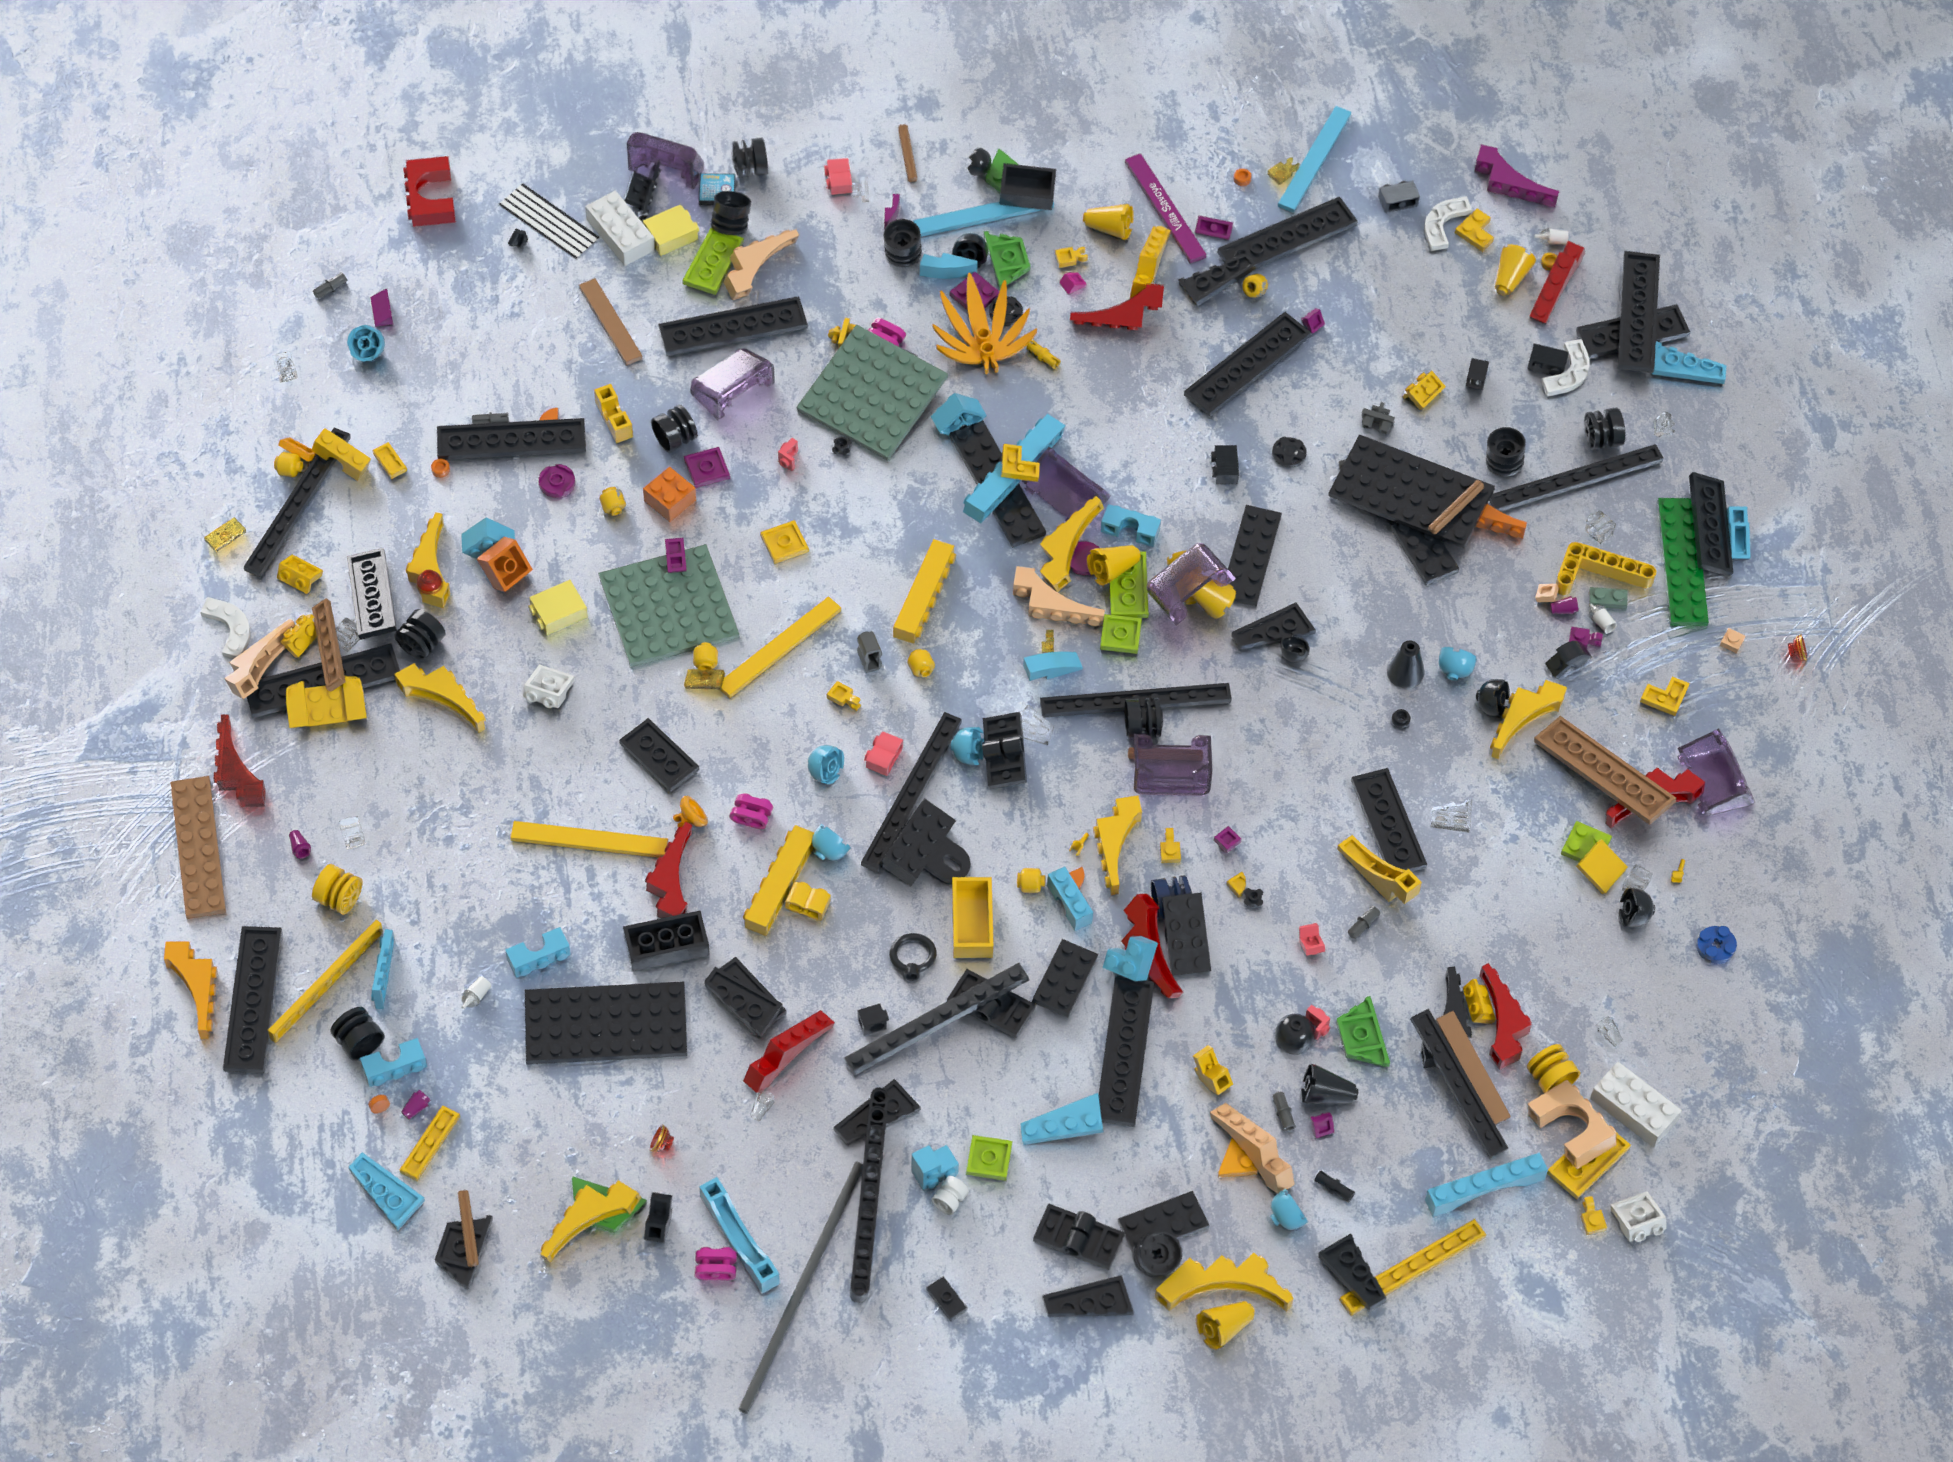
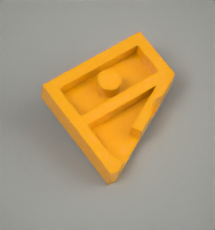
(1236, 1162)

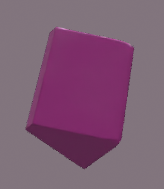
(1214, 227)
(381, 308)

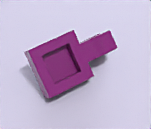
(1583, 636)

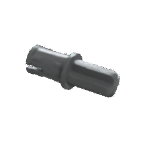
(330, 285)
(490, 418)
(1363, 922)
(1283, 1111)

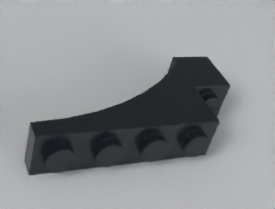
(1454, 1002)

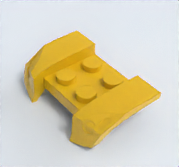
(321, 707)

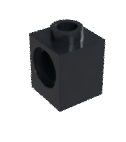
(872, 1019)

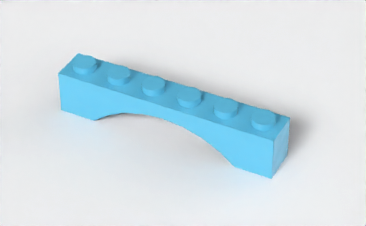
(1512, 1174)
(753, 1258)

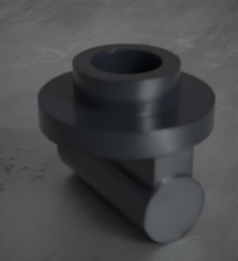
(518, 238)

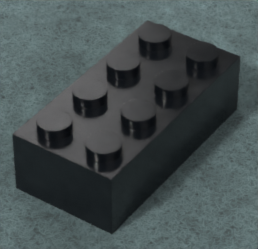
(666, 940)

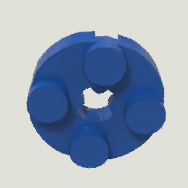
(1716, 934)

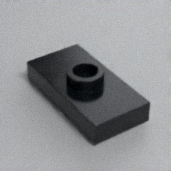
(946, 1298)

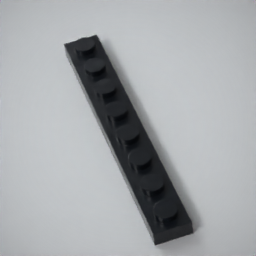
(1459, 1083)

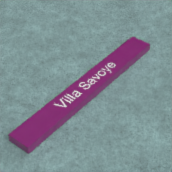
(1165, 208)

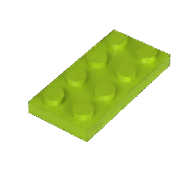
(712, 262)
(1129, 591)

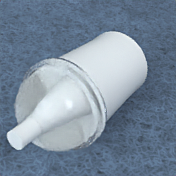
(1552, 237)
(1602, 618)
(474, 994)

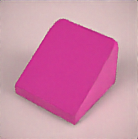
(1072, 282)

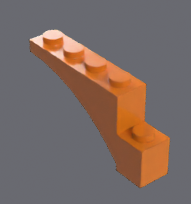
(1500, 522)

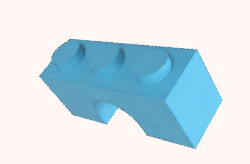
(1118, 518)
(1064, 888)
(524, 961)
(379, 1071)

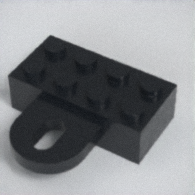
(925, 845)

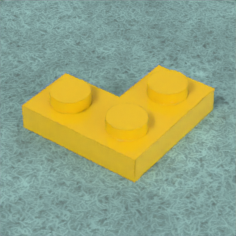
(1472, 230)
(1014, 467)
(1666, 700)

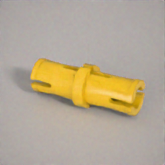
(1043, 354)

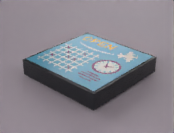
(712, 184)

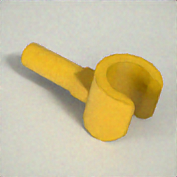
(1078, 845)
(1676, 876)

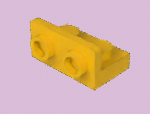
(1424, 390)
(298, 573)
(300, 636)
(1479, 1002)

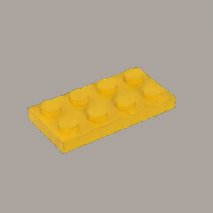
(1580, 1180)

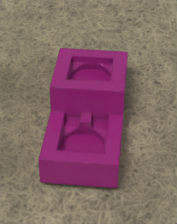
(892, 213)
(675, 555)

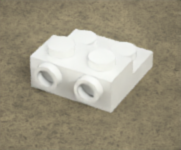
(547, 686)
(1639, 1217)

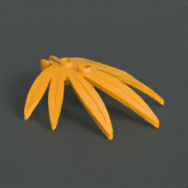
(983, 346)

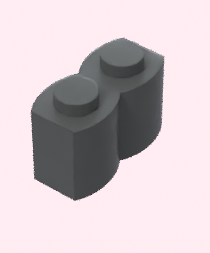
(869, 651)

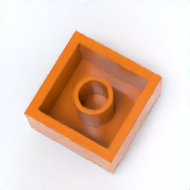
(669, 494)
(504, 564)

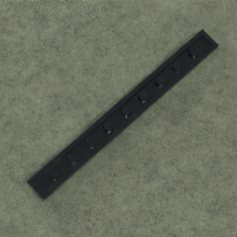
(1576, 478)
(291, 511)
(1115, 701)
(911, 790)
(936, 1019)

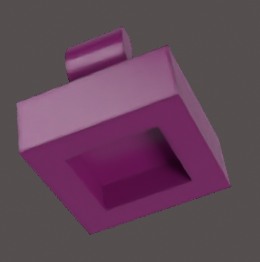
(1313, 320)
(1227, 839)
(1322, 1124)

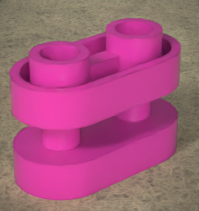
(888, 331)
(751, 811)
(715, 1264)

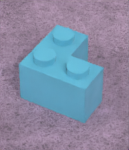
(956, 412)
(483, 536)
(1133, 962)
(933, 1166)

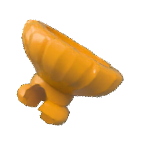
(691, 813)

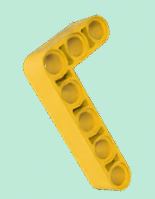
(1601, 565)

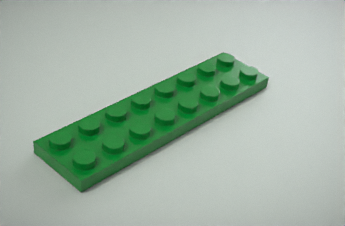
(1682, 576)

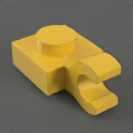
(842, 694)
(1169, 849)
(1592, 1220)

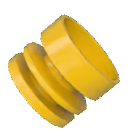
(337, 889)
(1552, 1067)

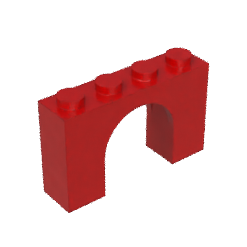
(424, 210)

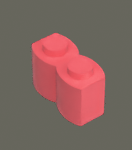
(839, 176)
(884, 753)

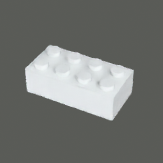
(620, 228)
(1635, 1104)

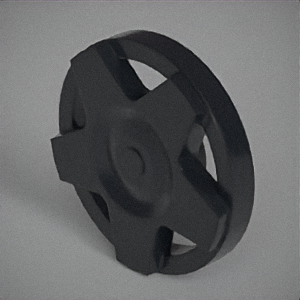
(1011, 310)
(1289, 450)

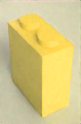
(672, 229)
(557, 607)

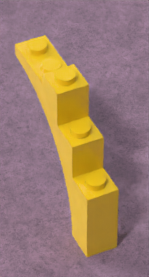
(1220, 1275)

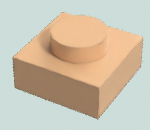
(1547, 592)
(1732, 640)

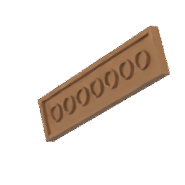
(1605, 770)
(198, 847)

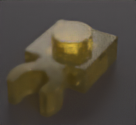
(1282, 172)
(1048, 645)

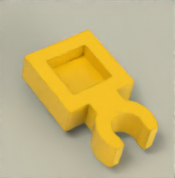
(1067, 257)

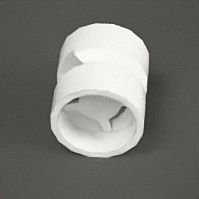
(950, 1195)

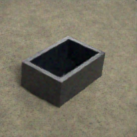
(1027, 186)

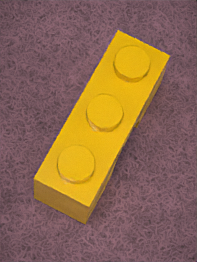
(615, 419)
(352, 460)

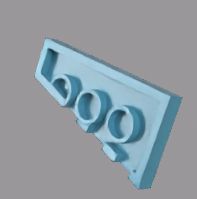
(1680, 365)
(383, 969)
(1065, 1122)
(388, 1192)

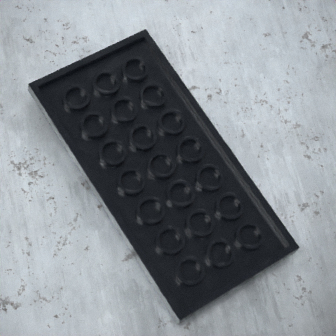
(1408, 489)
(605, 1023)

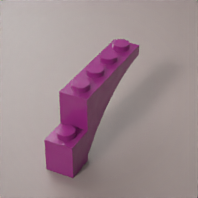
(1509, 182)

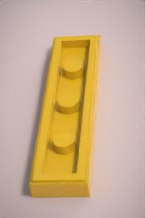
(429, 1143)

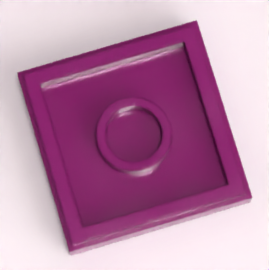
(707, 467)

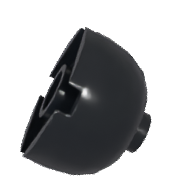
(971, 247)
(1493, 696)
(1637, 908)
(1294, 1034)

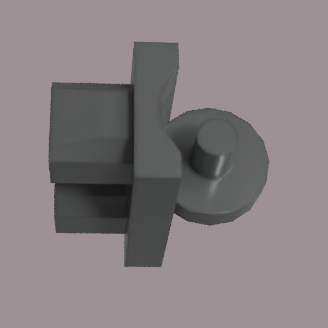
(1380, 415)

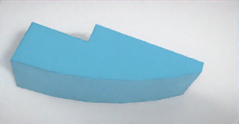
(947, 266)
(1739, 532)
(1051, 664)

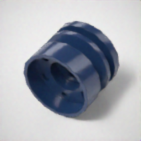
(1161, 889)

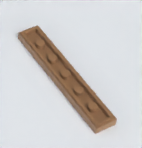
(610, 322)
(328, 645)
(1473, 1066)

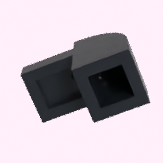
(1477, 373)
(1567, 656)
(659, 1217)

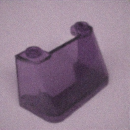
(645, 148)
(730, 379)
(1063, 484)
(1185, 578)
(1717, 765)
(1172, 767)

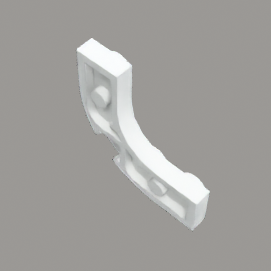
(1439, 215)
(1574, 375)
(234, 619)

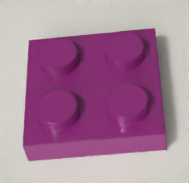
(986, 291)

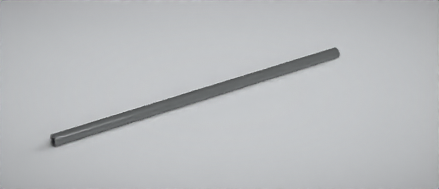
(800, 1288)

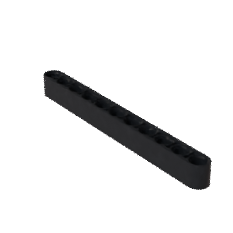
(869, 1203)

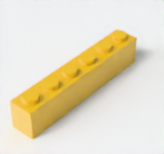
(924, 591)
(778, 883)

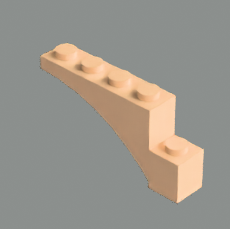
(750, 258)
(1050, 604)
(255, 660)
(1258, 1145)

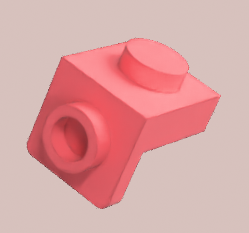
(786, 454)
(1310, 939)
(1319, 1020)

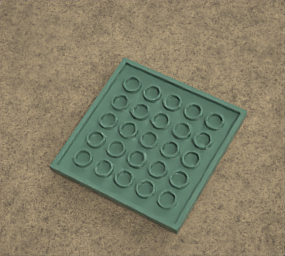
(872, 392)
(665, 611)

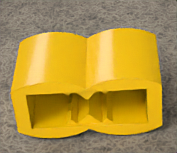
(808, 900)

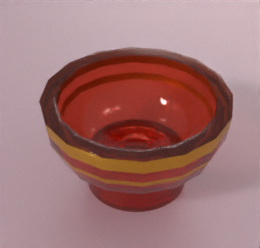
(429, 582)
(1797, 648)
(662, 1140)

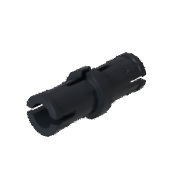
(1334, 1186)

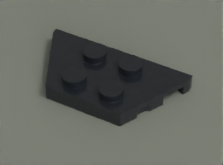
(452, 1253)

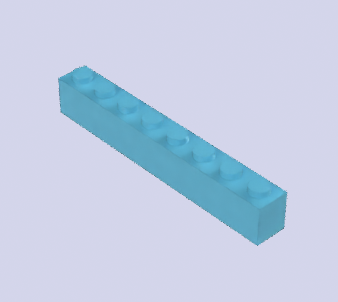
(996, 488)

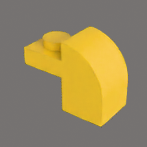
(1210, 1072)

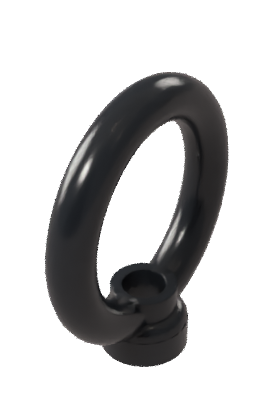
(912, 970)

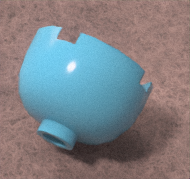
(366, 343)
(1456, 663)
(968, 745)
(825, 763)
(828, 844)
(1287, 1211)

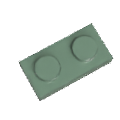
(1609, 597)

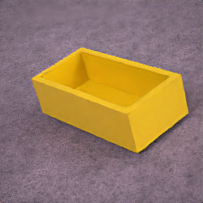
(972, 917)

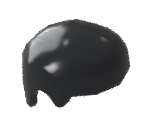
(980, 162)
(1294, 649)

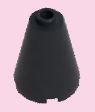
(1406, 666)
(1326, 1087)

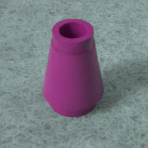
(1565, 606)
(299, 844)
(415, 1104)

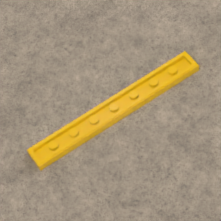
(779, 646)
(588, 839)
(325, 981)
(1421, 1262)

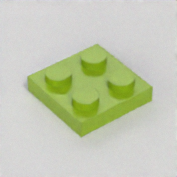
(1120, 633)
(1582, 840)
(989, 1157)

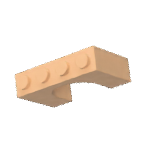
(1566, 1100)

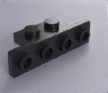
(640, 190)

